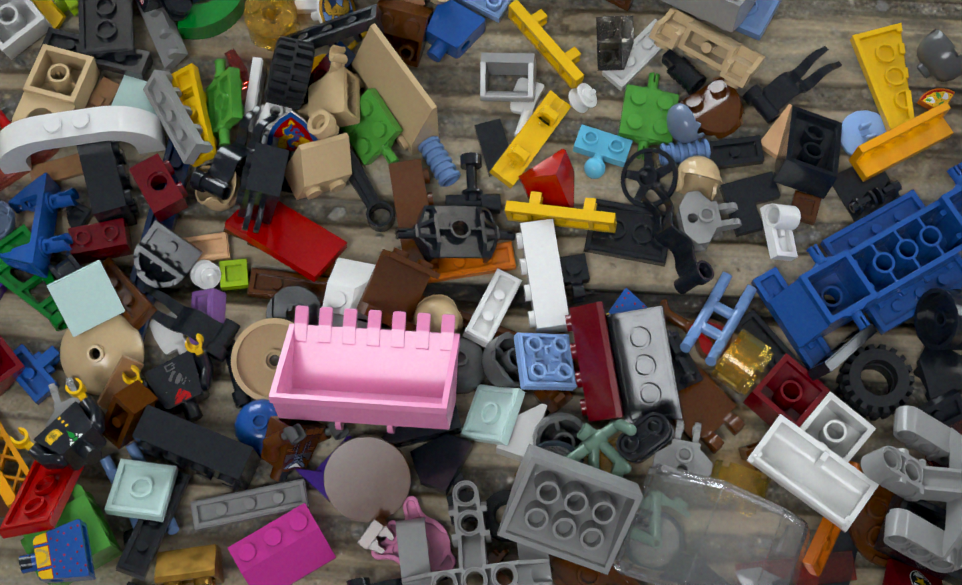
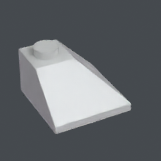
(347, 285)

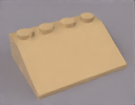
(383, 69)

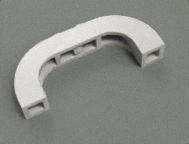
(77, 128)

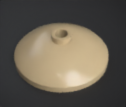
(112, 339)
(252, 356)

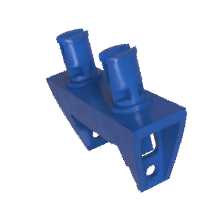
(44, 199)

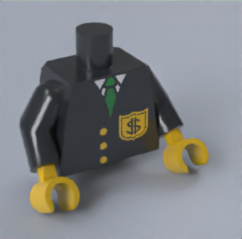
(71, 438)

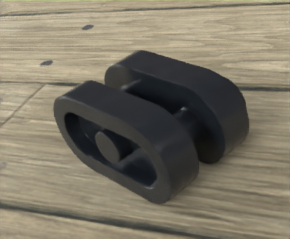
(652, 435)

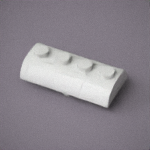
(812, 473)

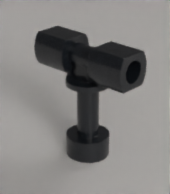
(473, 195)

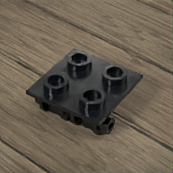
(865, 197)

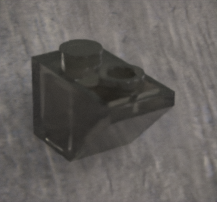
(614, 41)

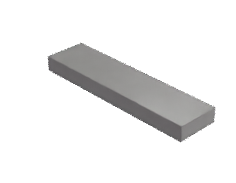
(248, 504)

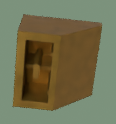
(190, 566)

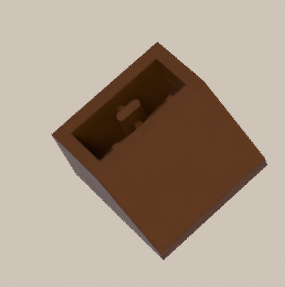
(405, 28)

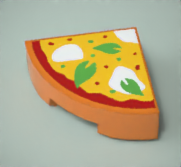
(935, 97)

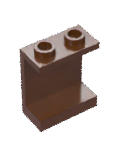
(396, 286)

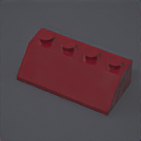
(595, 361)

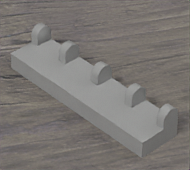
(165, 37)
(175, 117)

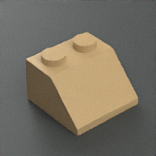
(319, 167)

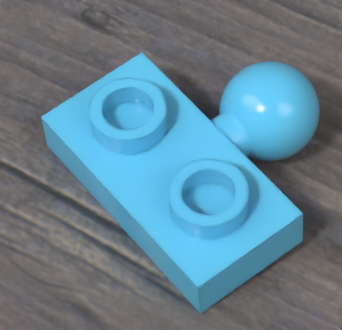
(601, 147)

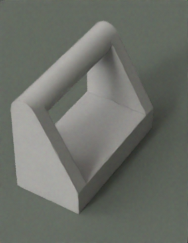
(508, 65)

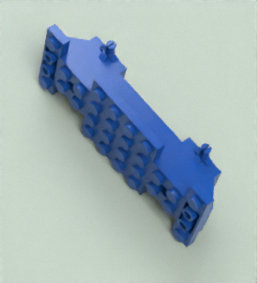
(870, 268)

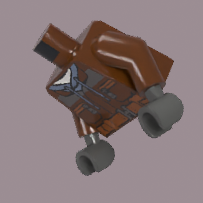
(292, 443)

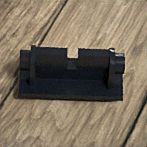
(684, 366)

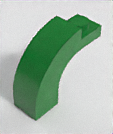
(211, 19)

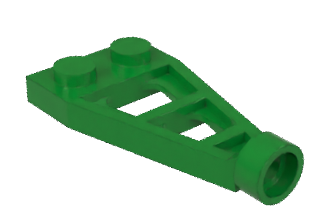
(21, 289)

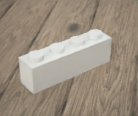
(544, 276)

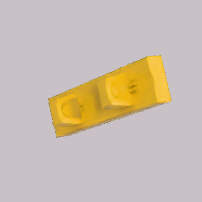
(532, 29)
(190, 84)
(530, 139)
(576, 218)

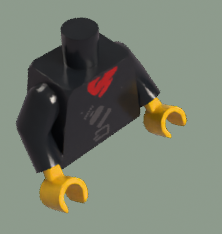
(180, 381)

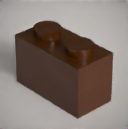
(126, 412)

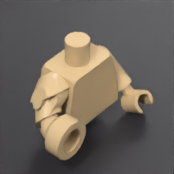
(333, 98)

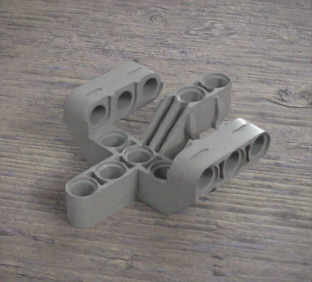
(914, 481)
(413, 549)

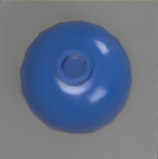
(252, 423)

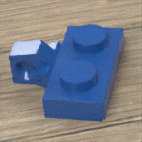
(37, 371)

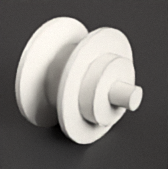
(582, 98)
(205, 274)

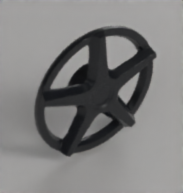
(649, 176)

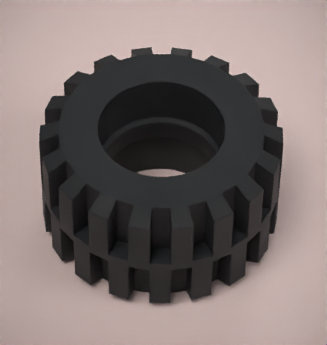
(289, 72)
(887, 364)

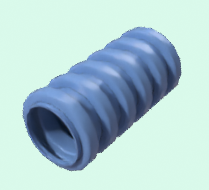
(680, 151)
(439, 161)

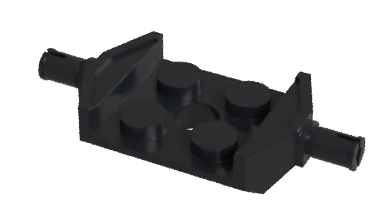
(436, 237)

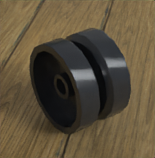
(940, 319)

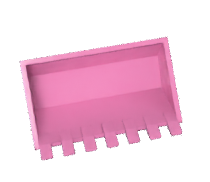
(367, 371)

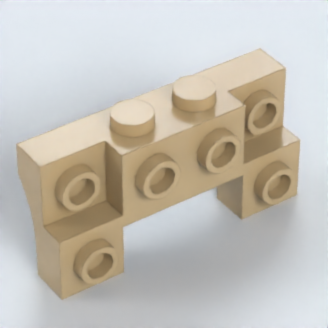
(705, 43)

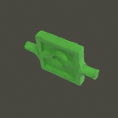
(224, 101)
(645, 114)
(376, 129)

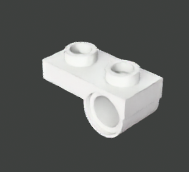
(778, 226)

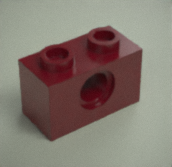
(152, 173)
(101, 241)

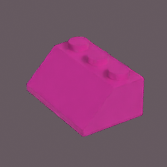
(283, 550)

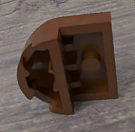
(716, 109)

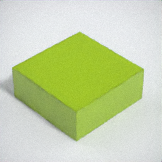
(234, 274)

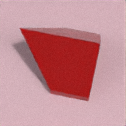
(553, 178)

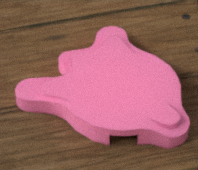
(440, 550)

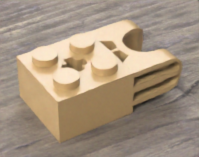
(57, 83)

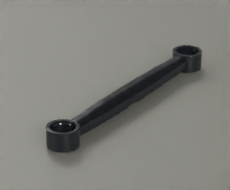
(365, 190)

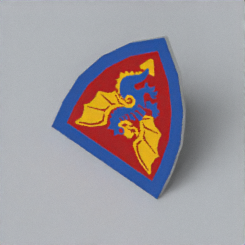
(291, 132)

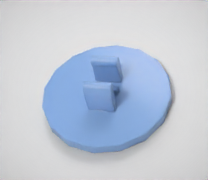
(860, 128)

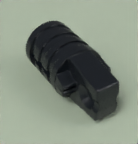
(683, 72)

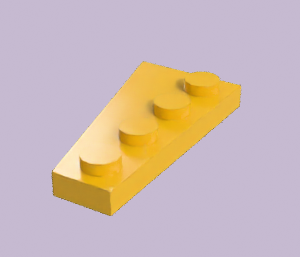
(884, 68)

